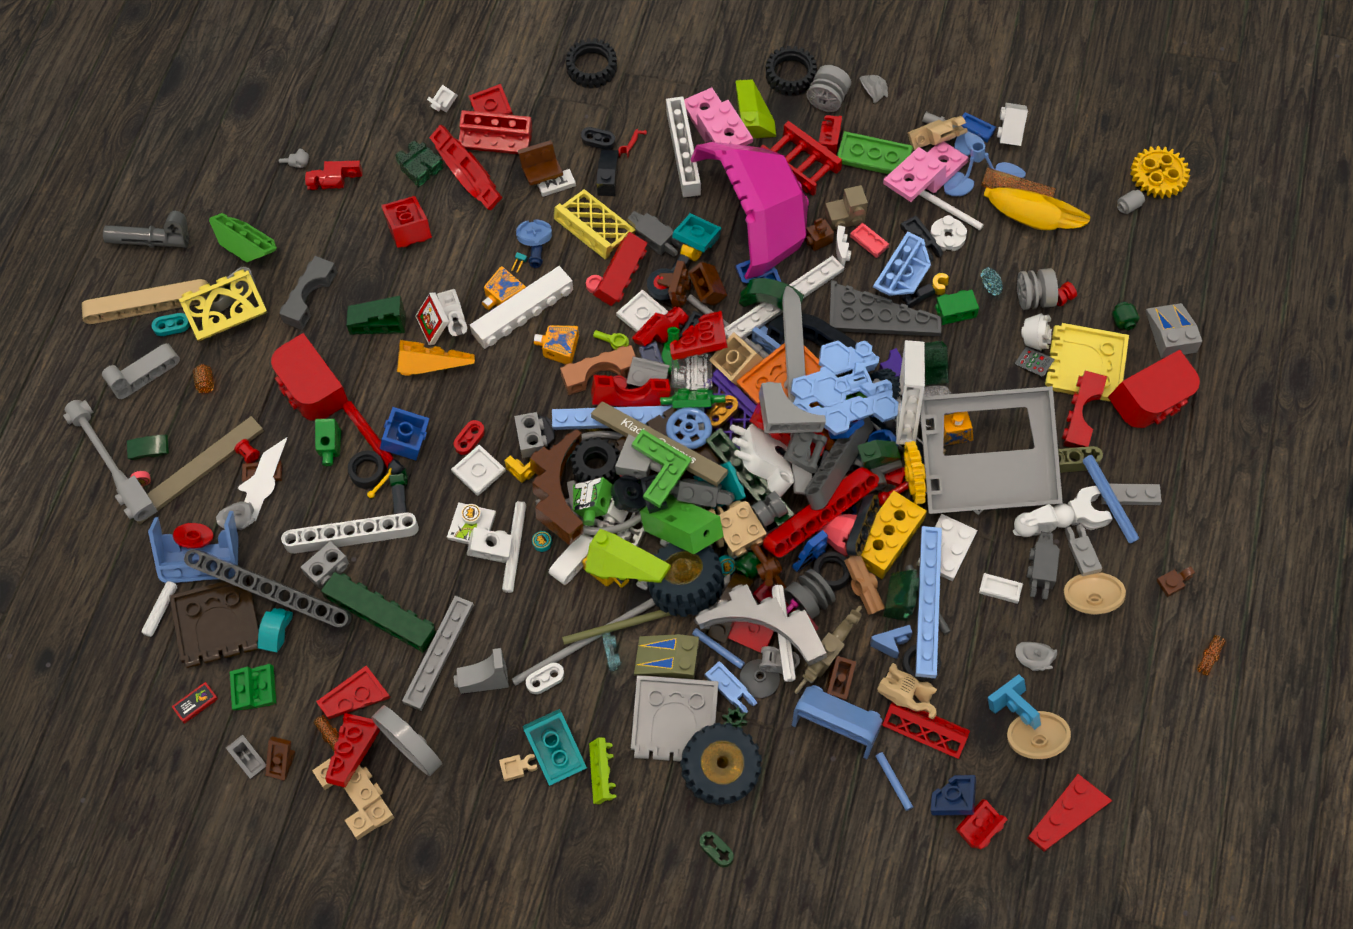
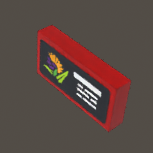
(194, 702)

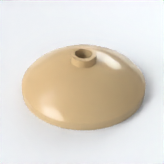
(1094, 593)
(1043, 742)

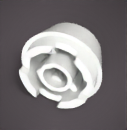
(1037, 332)

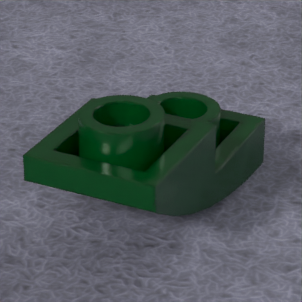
(147, 446)

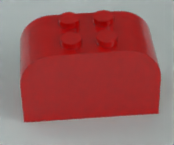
(307, 380)
(1156, 391)

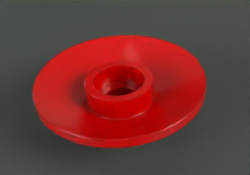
(192, 535)

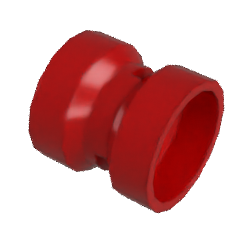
(1065, 293)

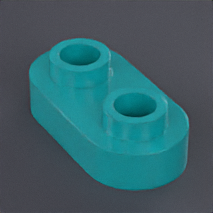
(171, 324)

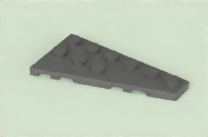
(875, 314)

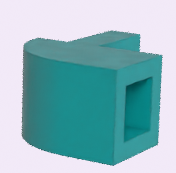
(272, 629)

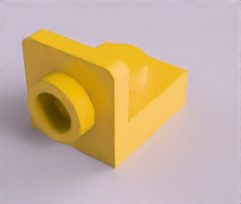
(518, 470)

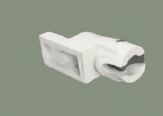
(453, 311)

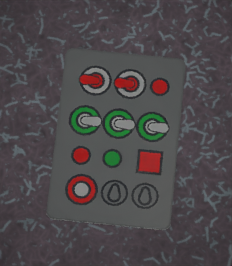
(1034, 361)

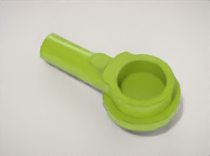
(616, 340)

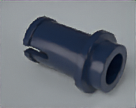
(535, 259)

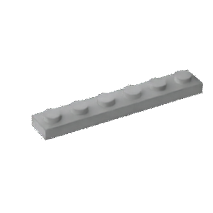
(437, 653)

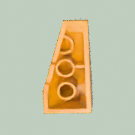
(416, 359)

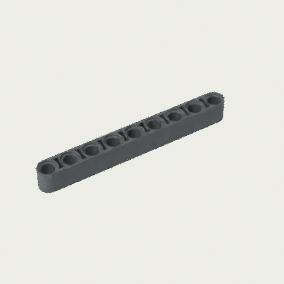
(258, 586)

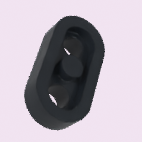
(598, 137)

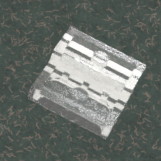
(692, 372)

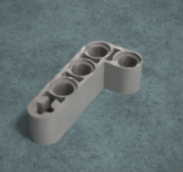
(140, 372)

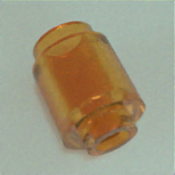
(203, 378)

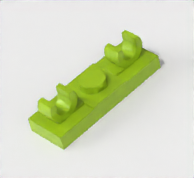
(600, 770)

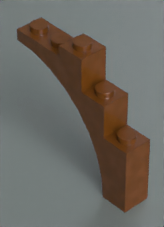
(552, 508)

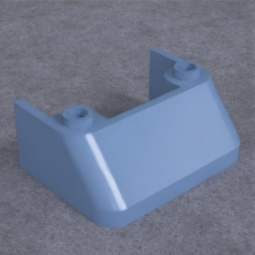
(170, 555)
(838, 716)

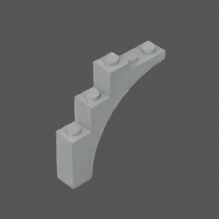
(769, 614)

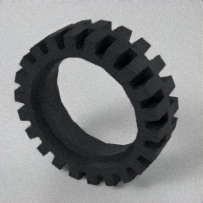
(787, 55)
(591, 78)

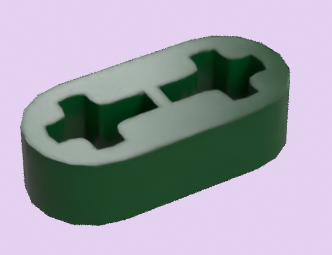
(720, 845)

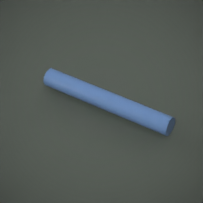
(718, 648)
(894, 781)

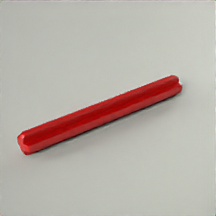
(366, 431)

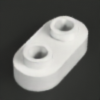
(544, 677)

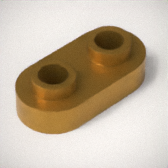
(720, 411)

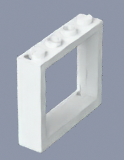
(912, 389)

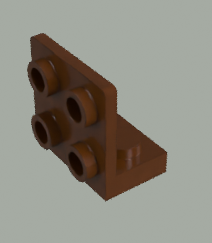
(539, 163)

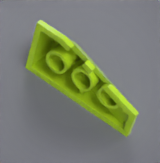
(753, 110)
(620, 559)

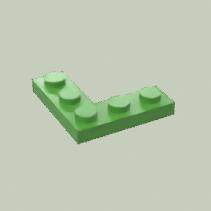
(673, 464)

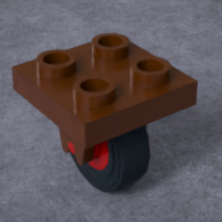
(670, 284)

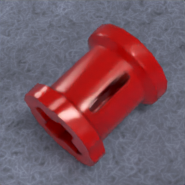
(247, 451)

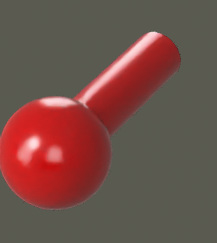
(883, 496)

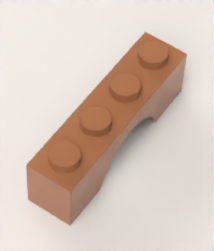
(577, 375)

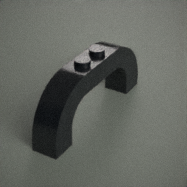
(814, 330)

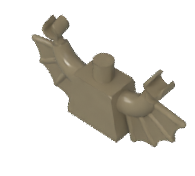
(833, 645)

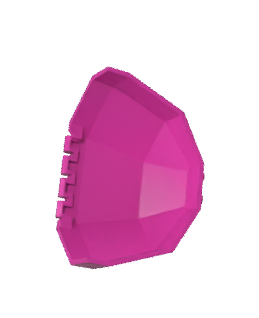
(769, 197)

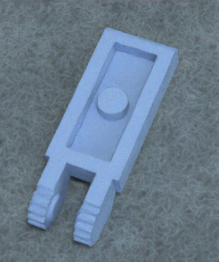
(730, 686)

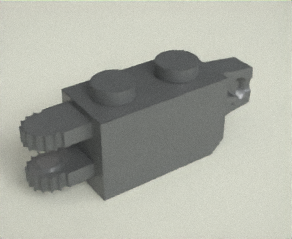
(654, 233)
(702, 493)
(1044, 564)

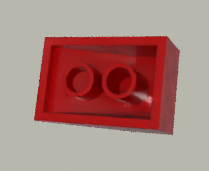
(406, 221)

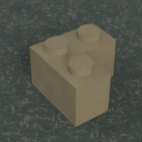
(849, 210)

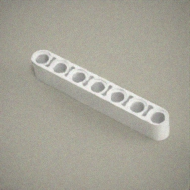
(358, 537)

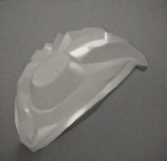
(875, 86)
(242, 513)
(1035, 655)

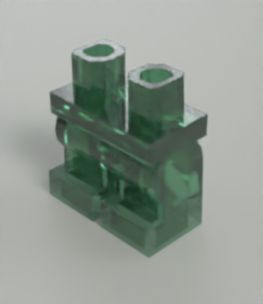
(419, 162)

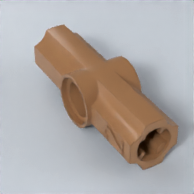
(864, 584)

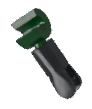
(397, 483)

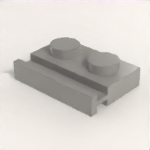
(642, 370)

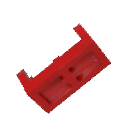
(830, 132)

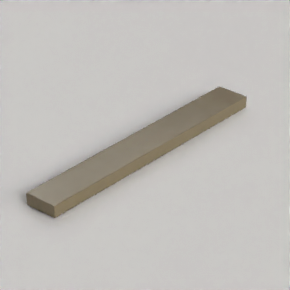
(203, 464)

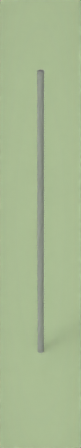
(579, 644)

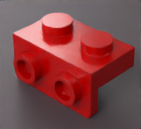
(981, 826)

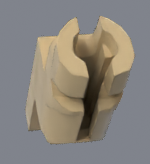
(937, 132)

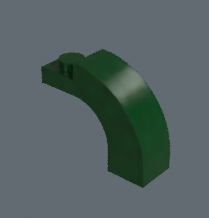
(765, 291)

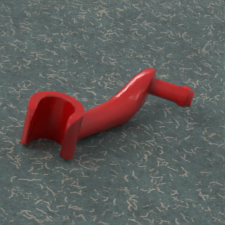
(625, 149)

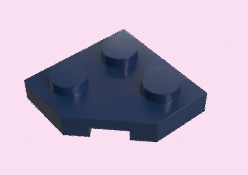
(955, 797)

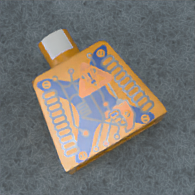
(501, 288)
(559, 343)
(957, 428)

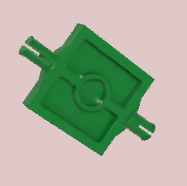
(687, 399)

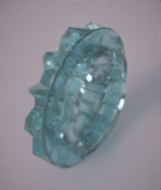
(992, 281)

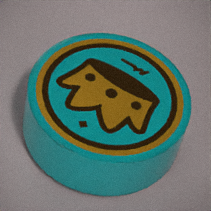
(542, 541)
(727, 565)

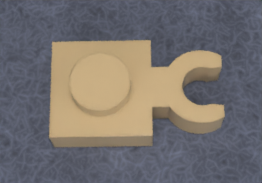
(514, 767)

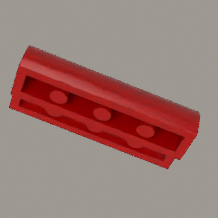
(494, 132)

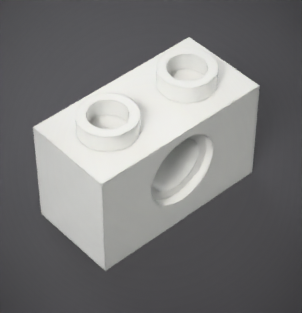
(478, 547)

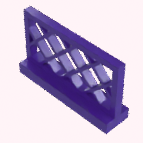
(744, 402)

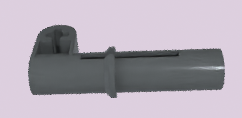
(151, 236)

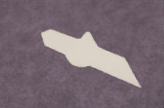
(263, 483)

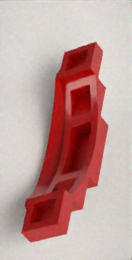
(466, 168)

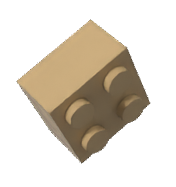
(736, 359)

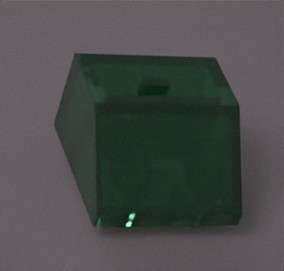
(936, 363)
(901, 595)

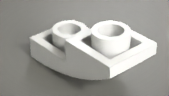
(842, 251)

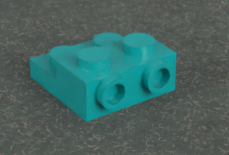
(697, 233)

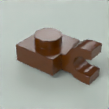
(1174, 582)

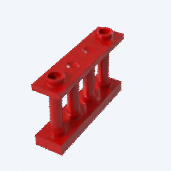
(813, 148)

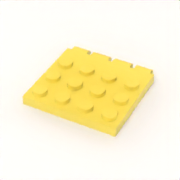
(1086, 349)

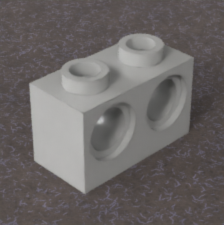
(528, 435)
(321, 562)

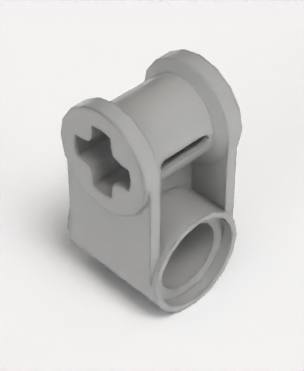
(772, 660)

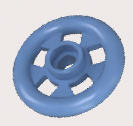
(681, 414)

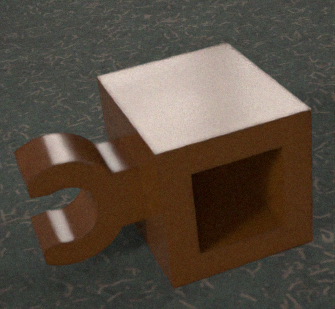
(819, 234)

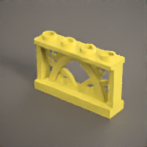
(209, 328)

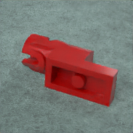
(333, 174)
(658, 325)

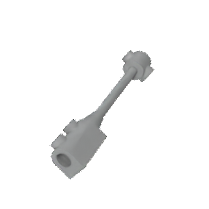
(129, 490)

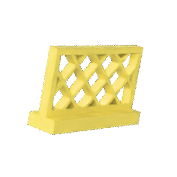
(584, 230)

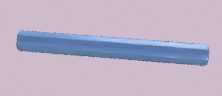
(1111, 499)

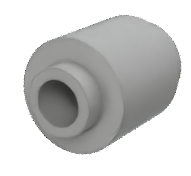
(1130, 201)

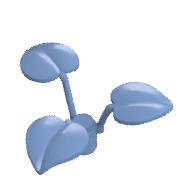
(972, 144)

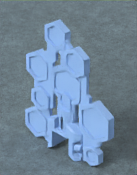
(832, 391)

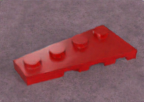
(353, 743)
(1071, 809)

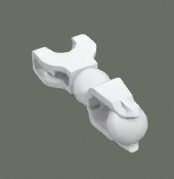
(1063, 515)

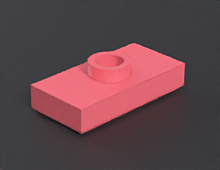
(869, 240)

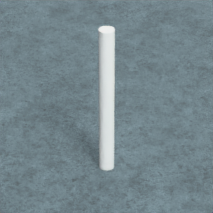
(947, 207)

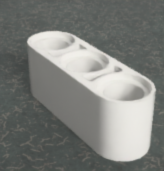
(571, 560)

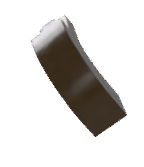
(722, 630)

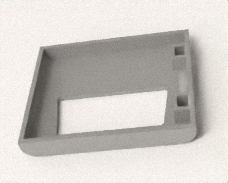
(993, 477)

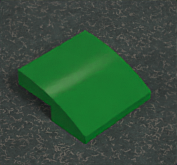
(252, 687)

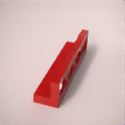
(937, 724)

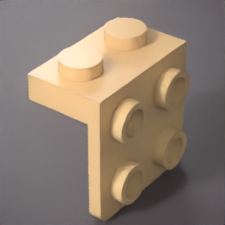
(741, 529)

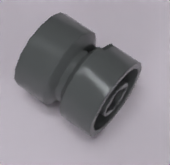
(769, 509)

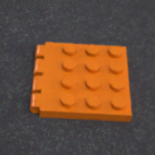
(774, 370)

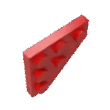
(702, 338)

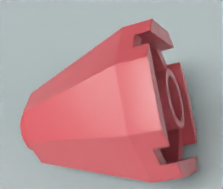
(839, 531)

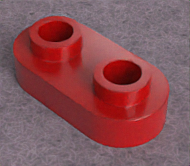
(467, 438)

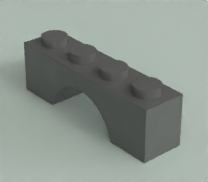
(318, 274)

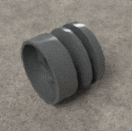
(810, 593)

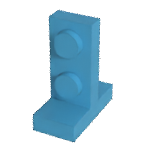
(1010, 695)

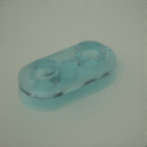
(612, 658)

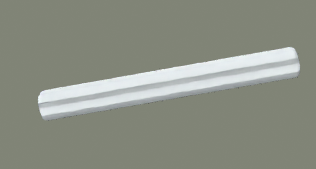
(516, 532)
(784, 644)

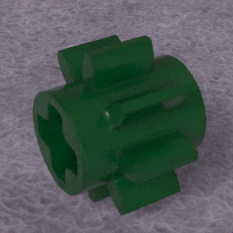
(735, 714)

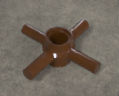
(768, 567)

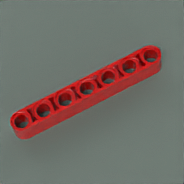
(810, 521)

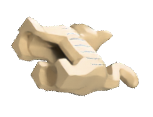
(901, 687)

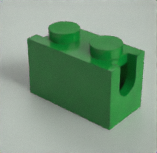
(957, 307)

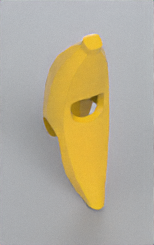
(1036, 209)

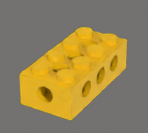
(899, 533)

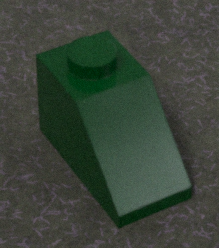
(878, 453)

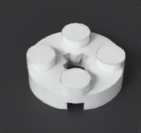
(951, 225)

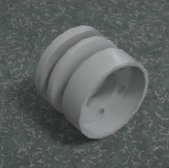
(829, 88)
(1037, 289)

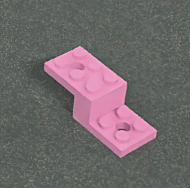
(717, 119)
(925, 170)

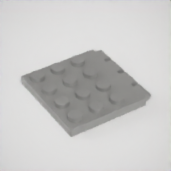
(670, 714)

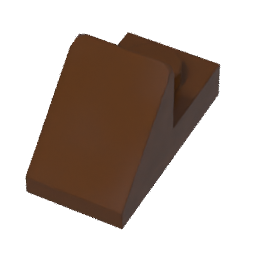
(279, 758)

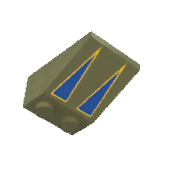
(667, 656)

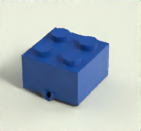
(404, 433)

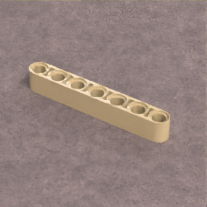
(138, 302)

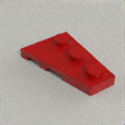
(354, 693)

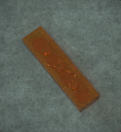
(996, 179)

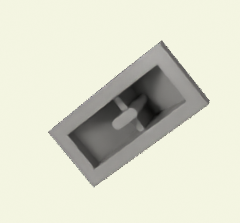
(246, 756)

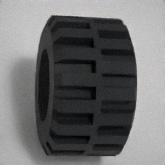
(591, 450)

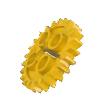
(1160, 172)
(914, 472)

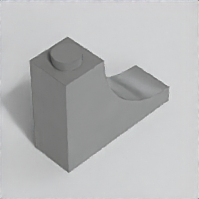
(782, 415)
(484, 675)

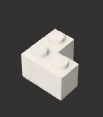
(1013, 124)

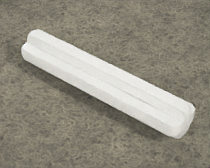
(159, 609)

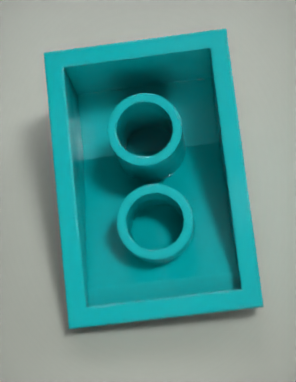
(554, 747)

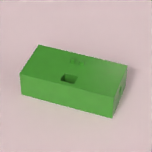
(683, 525)

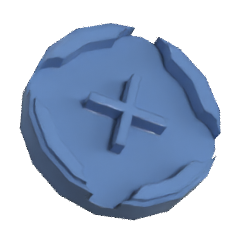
(534, 233)

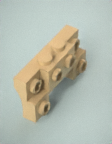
(366, 797)

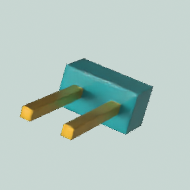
(523, 258)

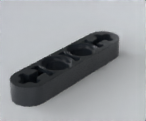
(862, 525)

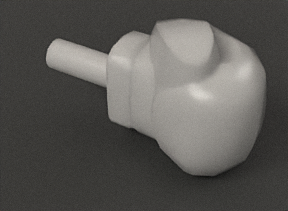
(297, 160)

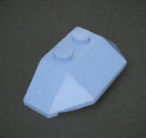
(905, 267)

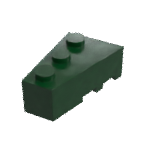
(377, 317)

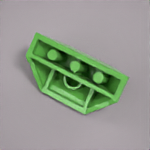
(241, 238)

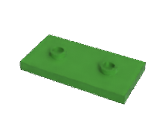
(872, 152)

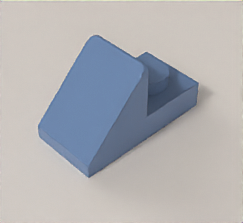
(887, 641)

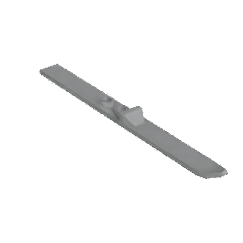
(795, 367)

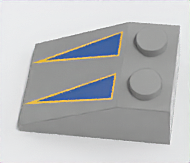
(1173, 329)

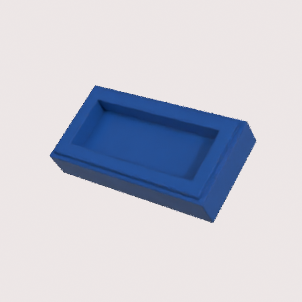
(978, 127)

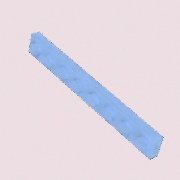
(581, 417)
(928, 602)

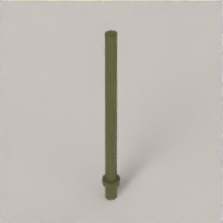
(614, 626)

